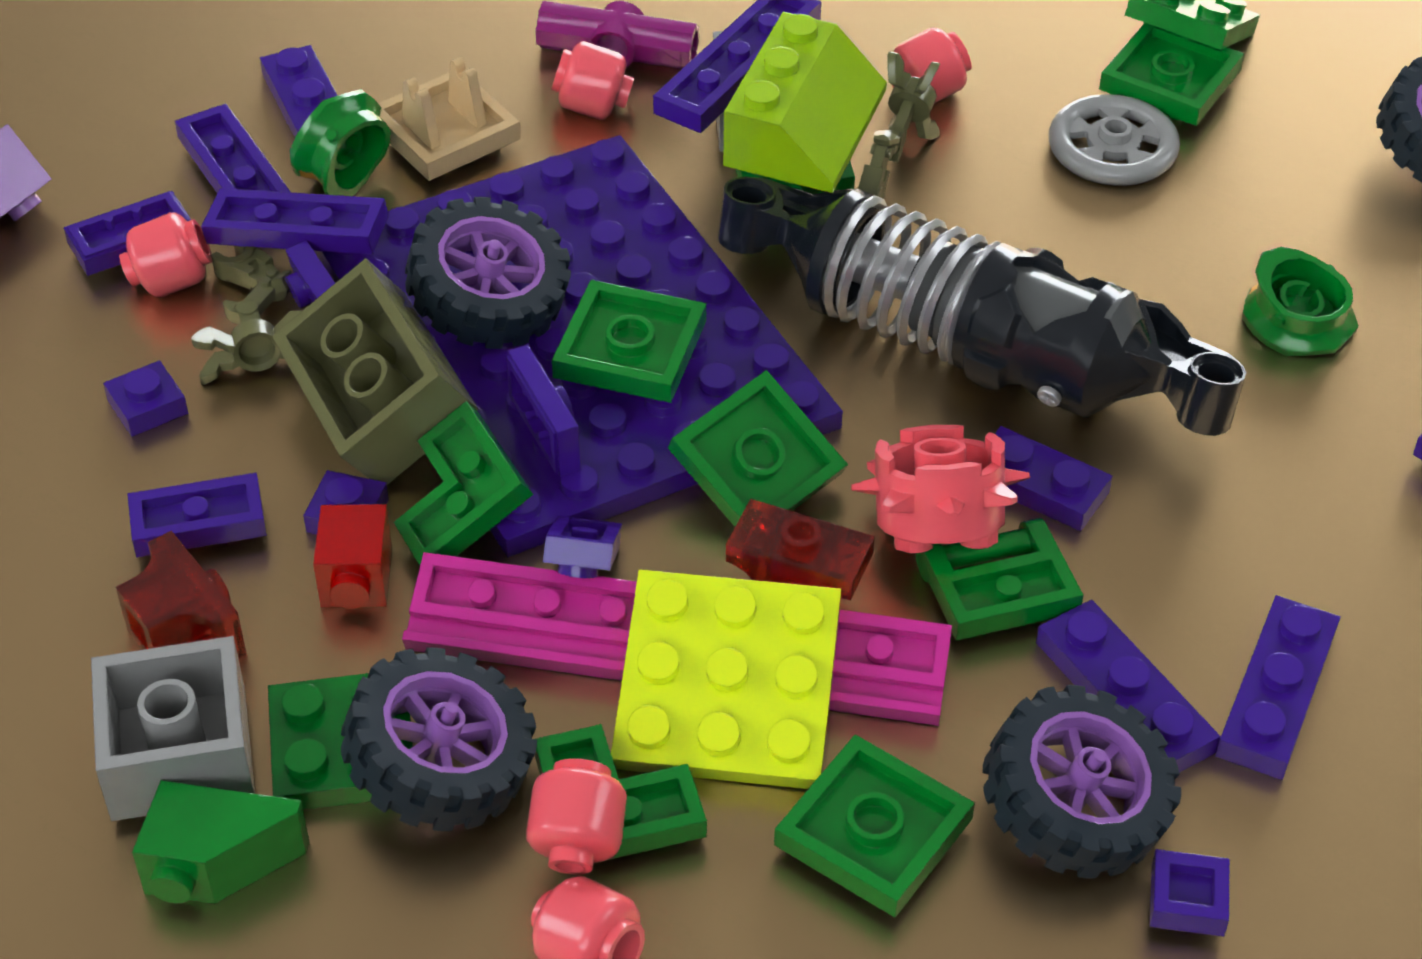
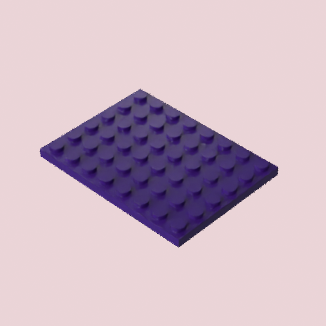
(628, 235)

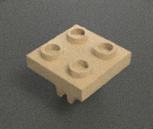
(447, 121)

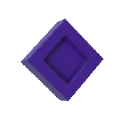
(145, 398)
(343, 490)
(1189, 892)

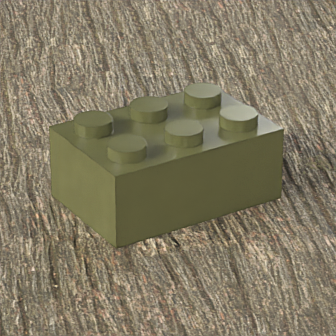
(371, 371)

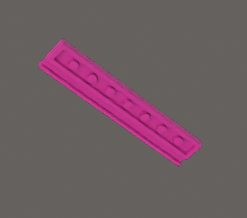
(583, 627)

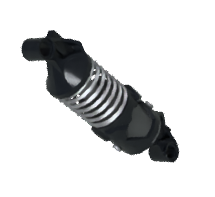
(985, 306)

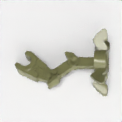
(910, 102)
(252, 340)

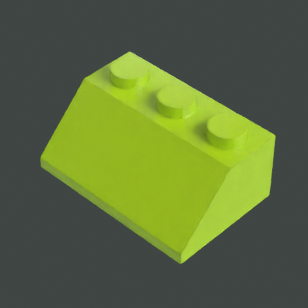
(802, 105)

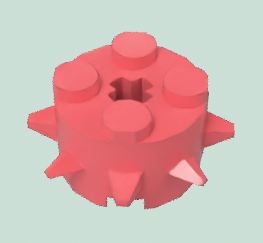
(941, 488)

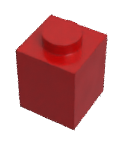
(353, 556)

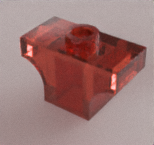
(798, 549)
(177, 600)

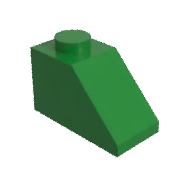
(215, 841)

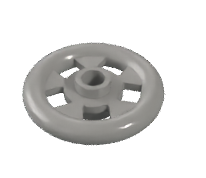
(1114, 139)

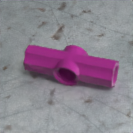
(618, 28)

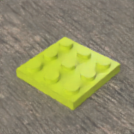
(727, 678)

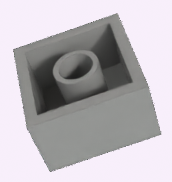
(170, 719)

